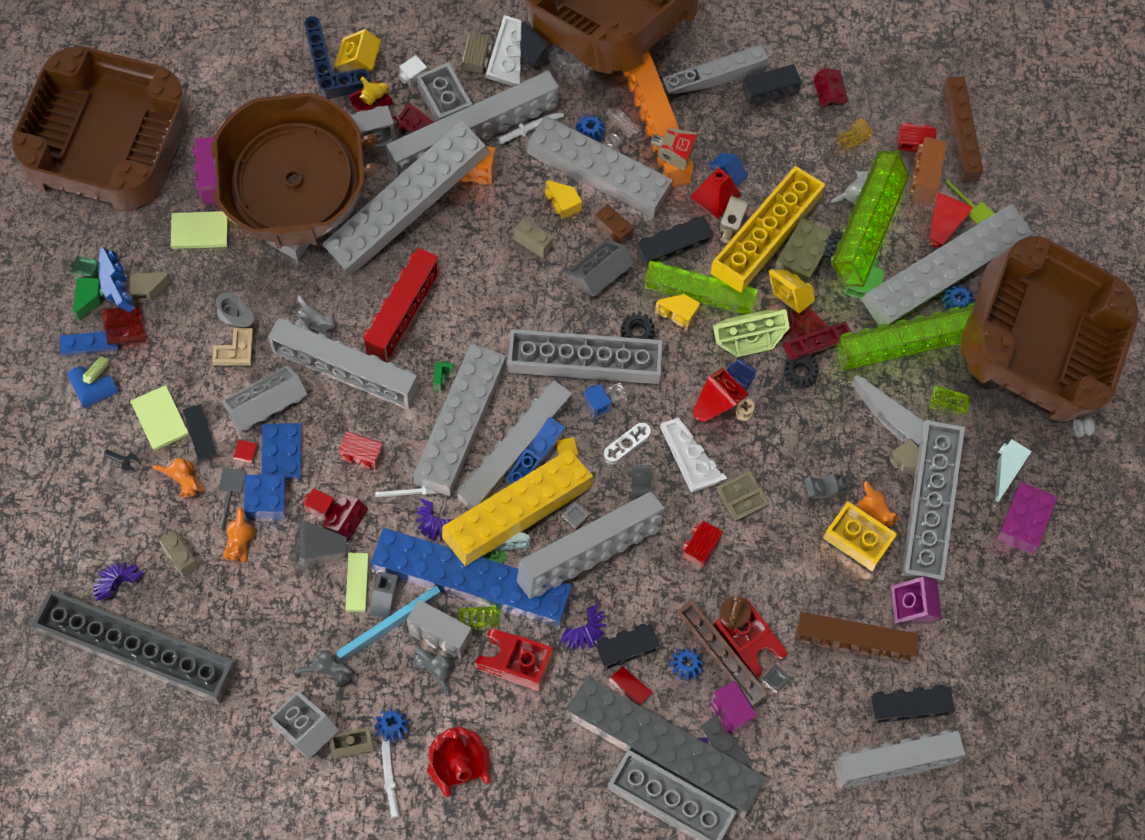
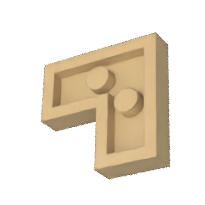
(238, 353)

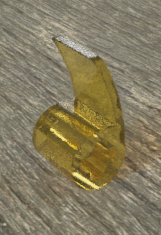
(858, 133)

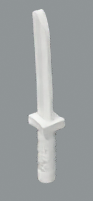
(522, 130)
(424, 491)
(390, 786)

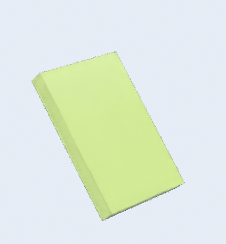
(199, 230)
(159, 418)

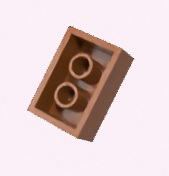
(927, 171)

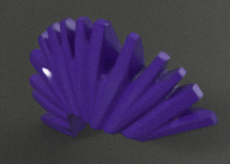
(431, 524)
(113, 579)
(588, 632)

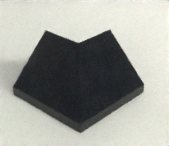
(533, 47)

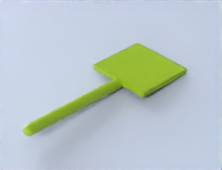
(978, 213)

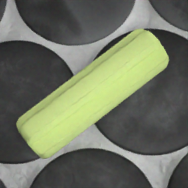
(95, 370)

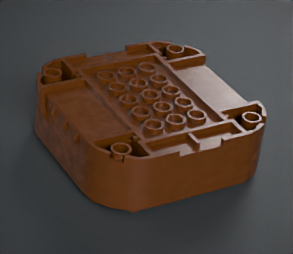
(607, 32)
(101, 127)
(1050, 328)

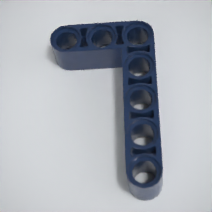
(322, 64)

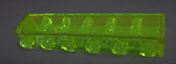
(702, 288)

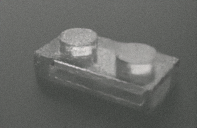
(619, 119)

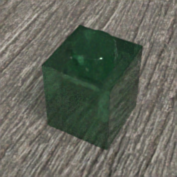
(84, 268)

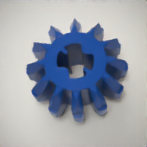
(591, 127)
(954, 293)
(688, 657)
(389, 718)

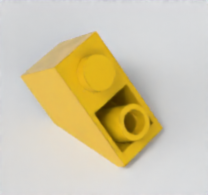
(564, 198)
(679, 309)

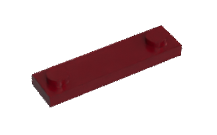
(815, 341)

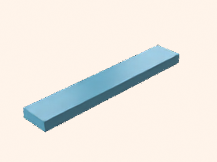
(385, 626)

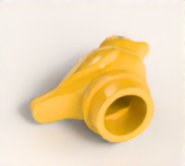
(372, 91)

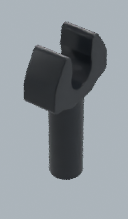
(123, 460)

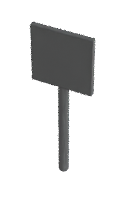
(230, 481)

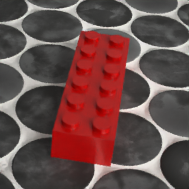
(402, 304)

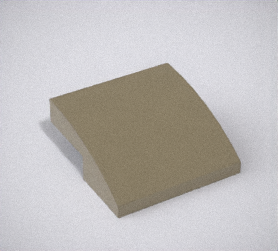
(742, 495)

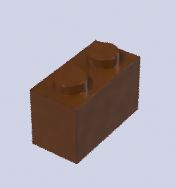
(613, 225)

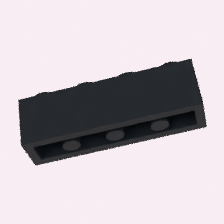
(675, 241)
(911, 704)

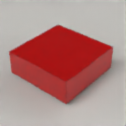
(245, 451)

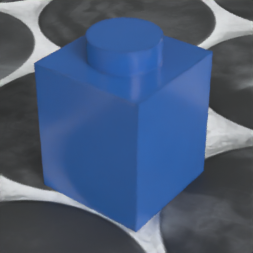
(597, 400)

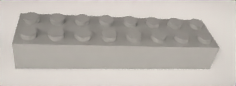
(599, 166)
(585, 356)
(344, 363)
(459, 420)
(933, 501)
(590, 545)

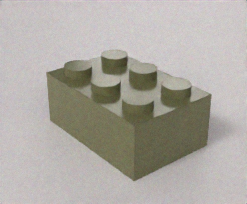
(804, 250)

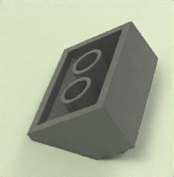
(600, 267)

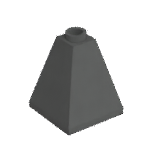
(317, 545)

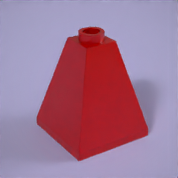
(715, 193)
(947, 219)
(718, 395)

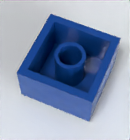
(265, 496)

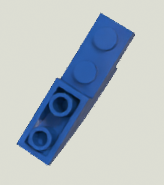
(112, 279)
(538, 451)

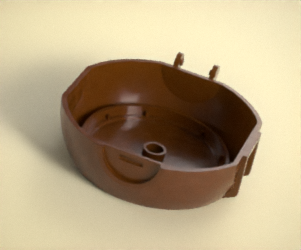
(285, 138)

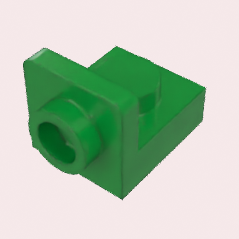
(440, 371)

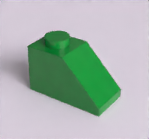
(87, 296)

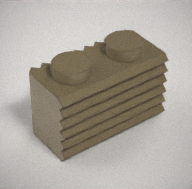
(476, 53)
(533, 237)
(178, 553)
(351, 743)

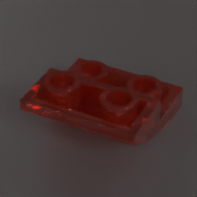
(803, 323)
(122, 326)

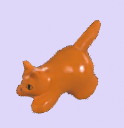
(182, 472)
(875, 505)
(238, 534)

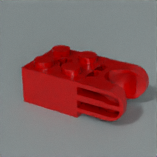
(754, 639)
(513, 659)

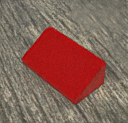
(630, 686)

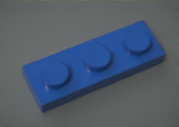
(85, 343)

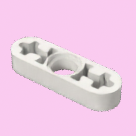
(626, 451)

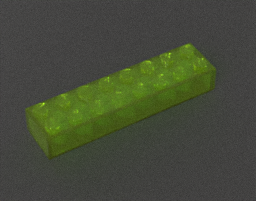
(870, 219)
(902, 338)

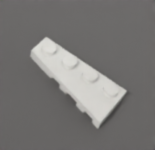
(505, 59)
(693, 462)

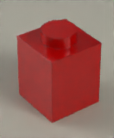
(318, 503)

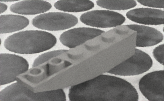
(718, 71)
(889, 411)

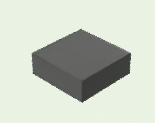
(776, 678)

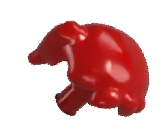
(457, 758)

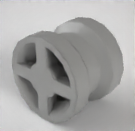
(1083, 427)

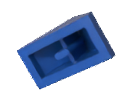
(730, 165)

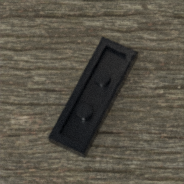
(200, 433)

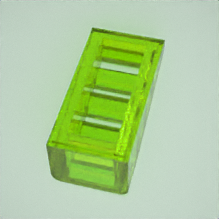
(941, 405)
(494, 610)

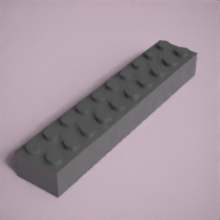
(134, 646)
(664, 745)

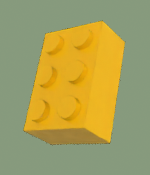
(859, 536)

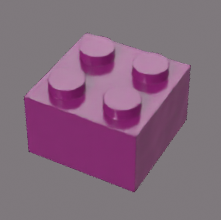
(732, 708)

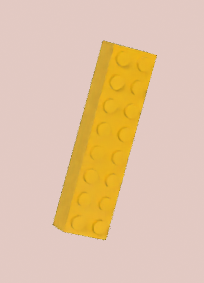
(767, 229)
(517, 507)

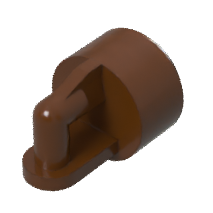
(735, 612)

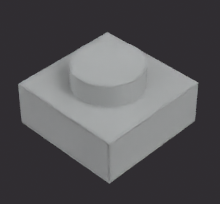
(575, 515)

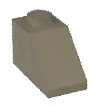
(905, 457)

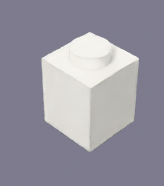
(410, 69)

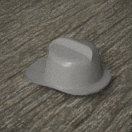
(233, 310)

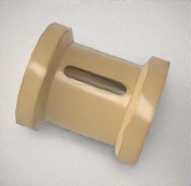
(740, 413)

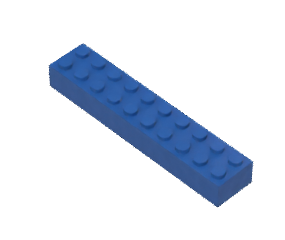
(480, 581)

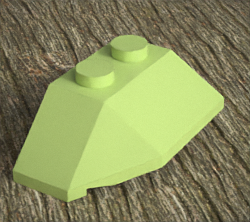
(751, 332)

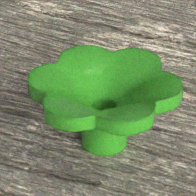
(499, 557)

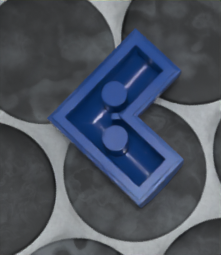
(91, 393)

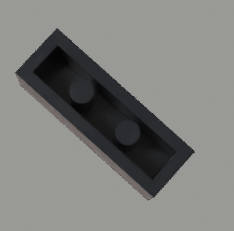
(771, 84)
(626, 646)

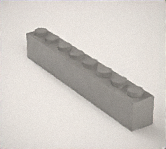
(497, 466)

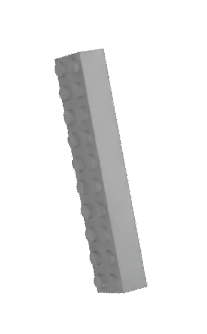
(483, 119)
(406, 198)
(945, 266)

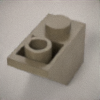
(147, 286)

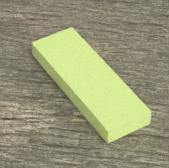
(357, 582)

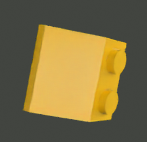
(357, 52)
(791, 289)

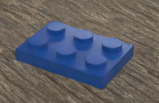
(282, 449)

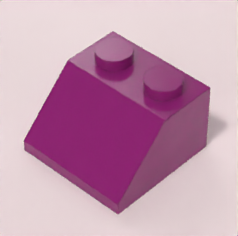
(916, 601)

